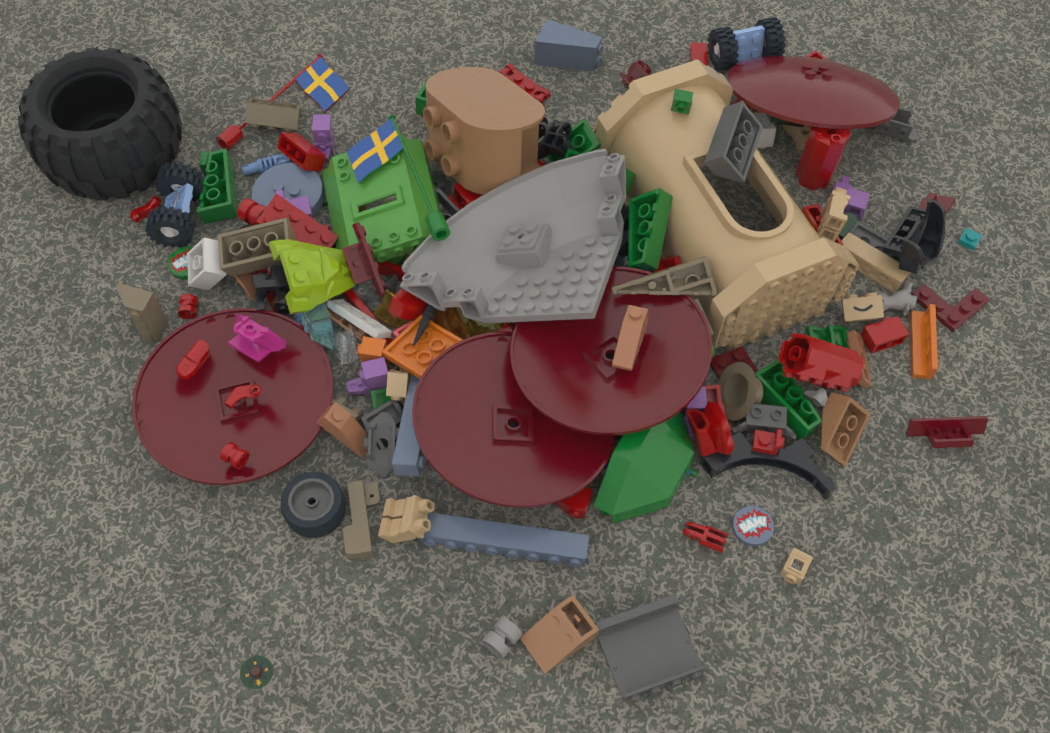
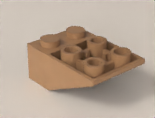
(559, 634)

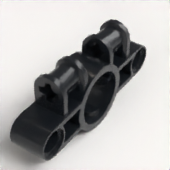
(554, 140)

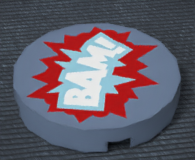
(753, 526)

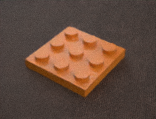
(418, 357)

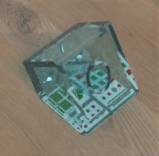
(319, 326)

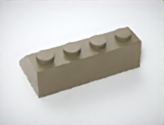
(249, 247)

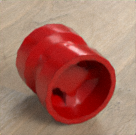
(188, 306)
(234, 455)

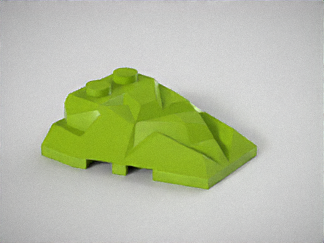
(312, 273)

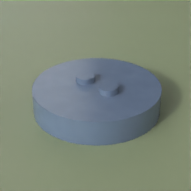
(294, 183)

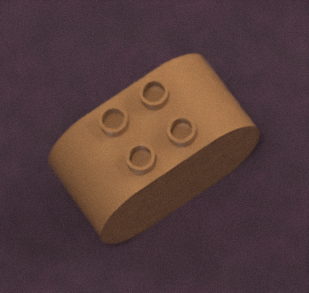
(481, 127)

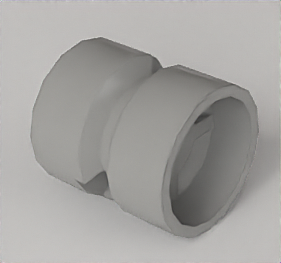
(502, 637)

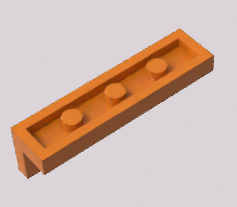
(923, 337)

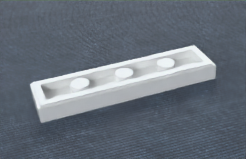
(359, 319)

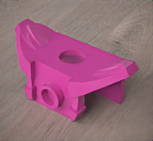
(255, 339)

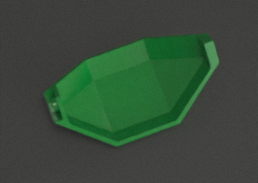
(646, 470)

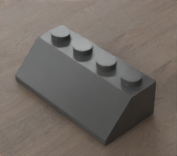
(734, 143)

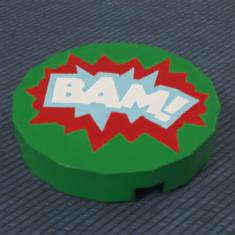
(179, 263)

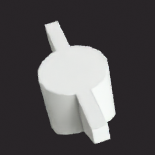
(818, 397)

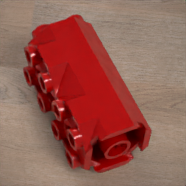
(821, 156)
(820, 362)

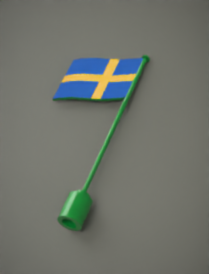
(379, 150)

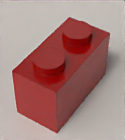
(884, 334)

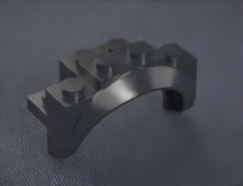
(916, 245)
(265, 283)

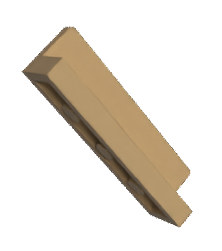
(875, 264)

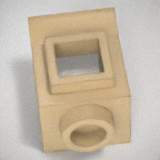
(796, 566)

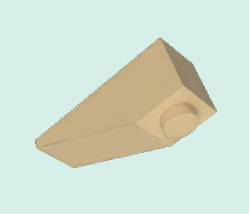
(397, 383)

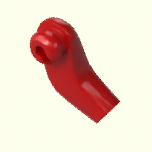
(143, 211)
(242, 392)

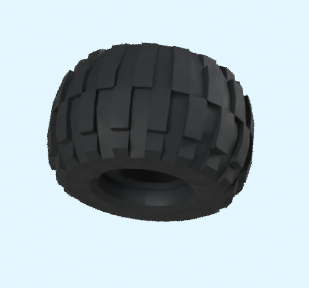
(100, 123)

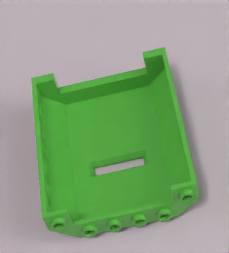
(390, 227)

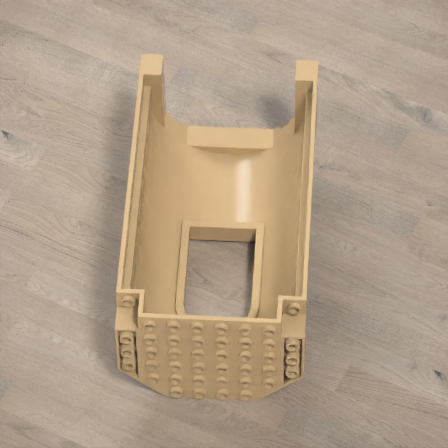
(760, 277)

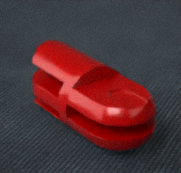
(193, 360)
(706, 536)

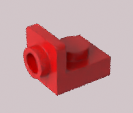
(767, 442)

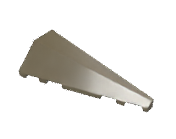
(683, 279)

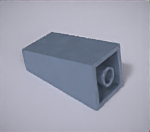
(567, 47)

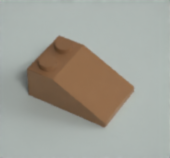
(842, 426)

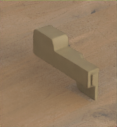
(357, 535)

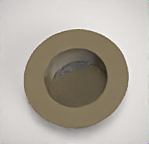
(741, 385)

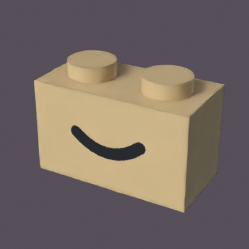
(863, 308)

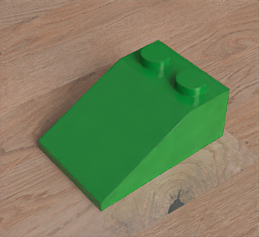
(582, 139)

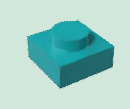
(969, 238)

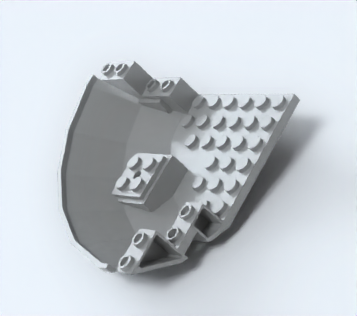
(529, 246)

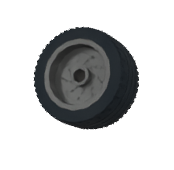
(313, 504)

